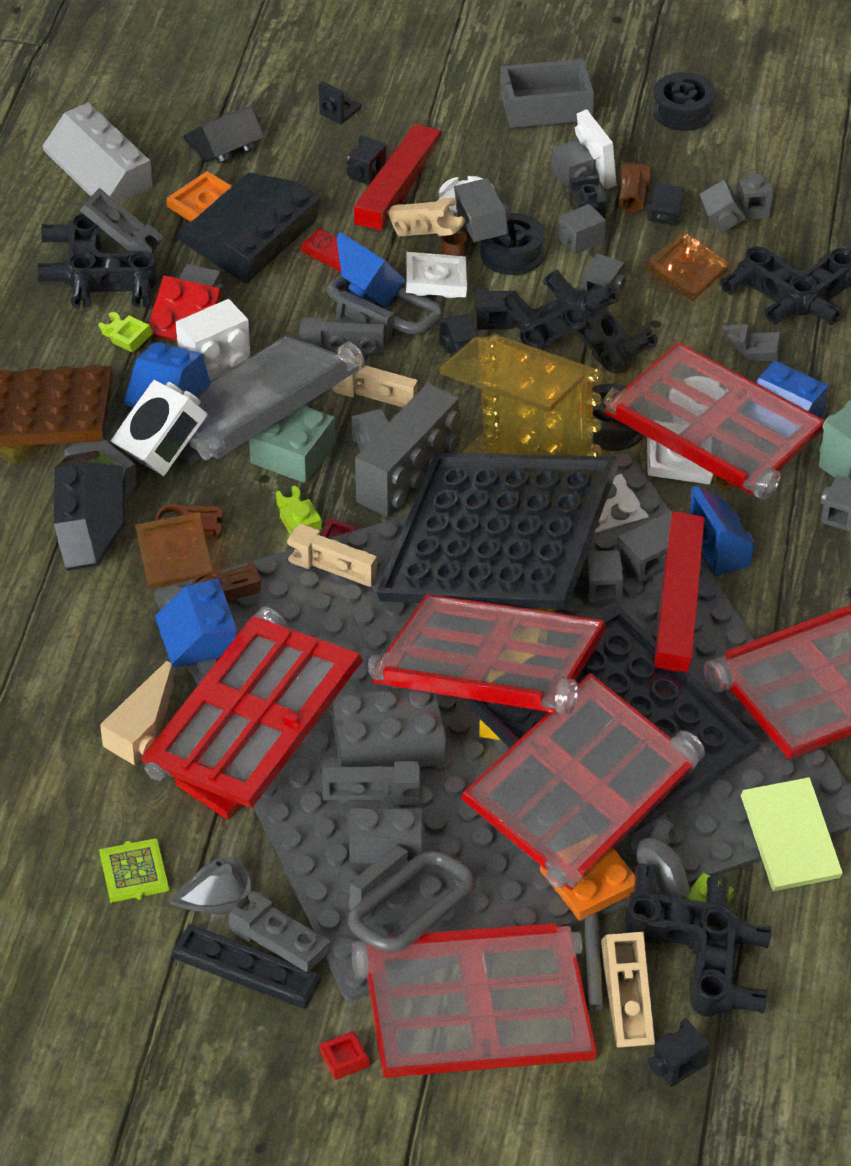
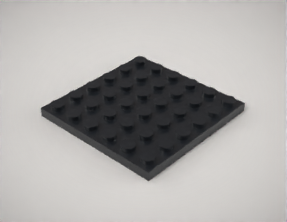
(500, 529)
(663, 696)

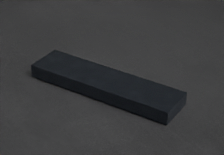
(246, 966)

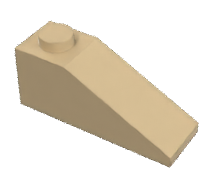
(140, 717)
(628, 989)

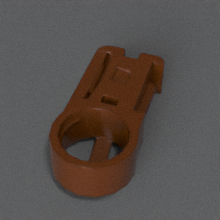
(210, 516)
(235, 582)

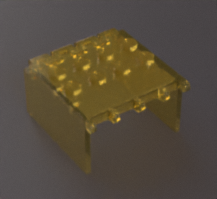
(528, 398)

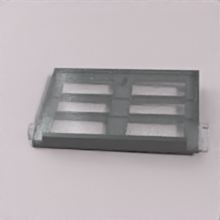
(268, 390)

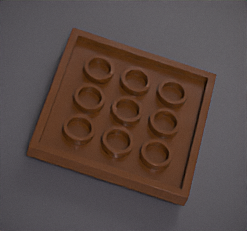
(54, 405)

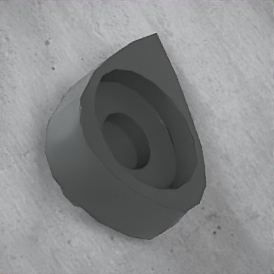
(216, 888)

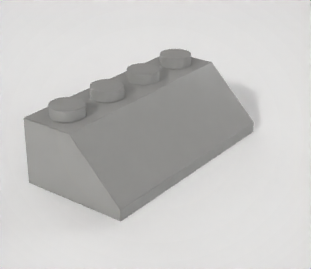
(98, 154)

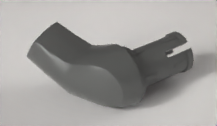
(655, 851)

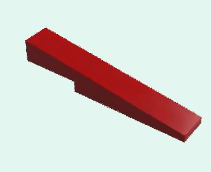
(395, 177)
(679, 593)

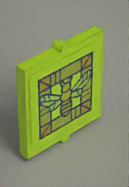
(133, 870)

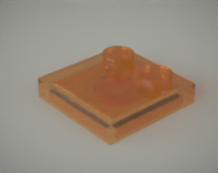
(687, 266)
(173, 549)

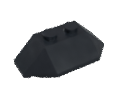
(88, 507)

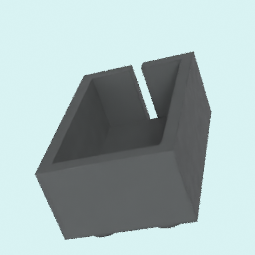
(545, 92)
(388, 728)

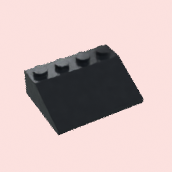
(251, 223)

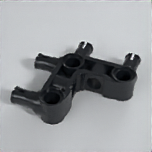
(92, 271)
(793, 289)
(579, 314)
(688, 924)

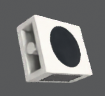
(159, 426)

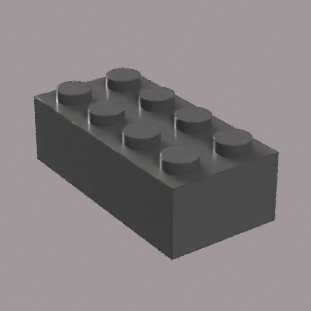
(403, 450)

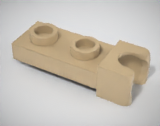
(425, 218)
(379, 386)
(331, 556)

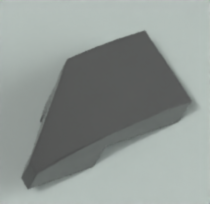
(754, 345)

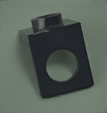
(332, 103)
(665, 204)

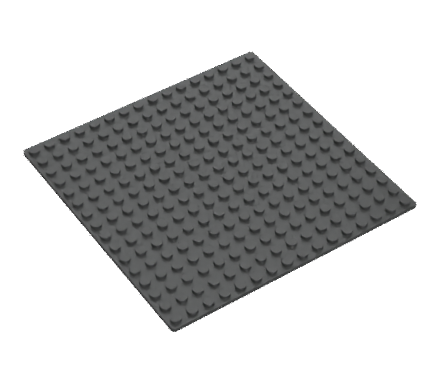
(509, 888)

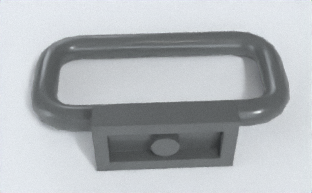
(357, 310)
(388, 876)

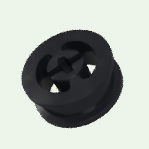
(683, 101)
(527, 250)
(613, 435)

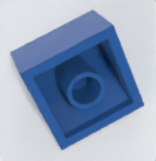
(367, 273)
(167, 364)
(795, 387)
(724, 541)
(196, 624)

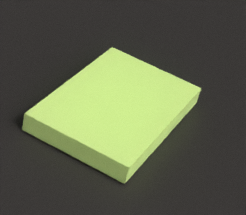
(791, 834)

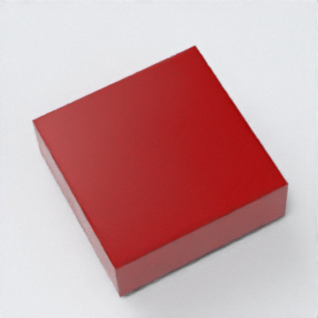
(344, 1055)

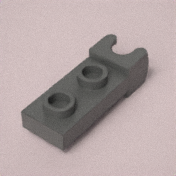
(120, 223)
(331, 335)
(373, 783)
(278, 933)

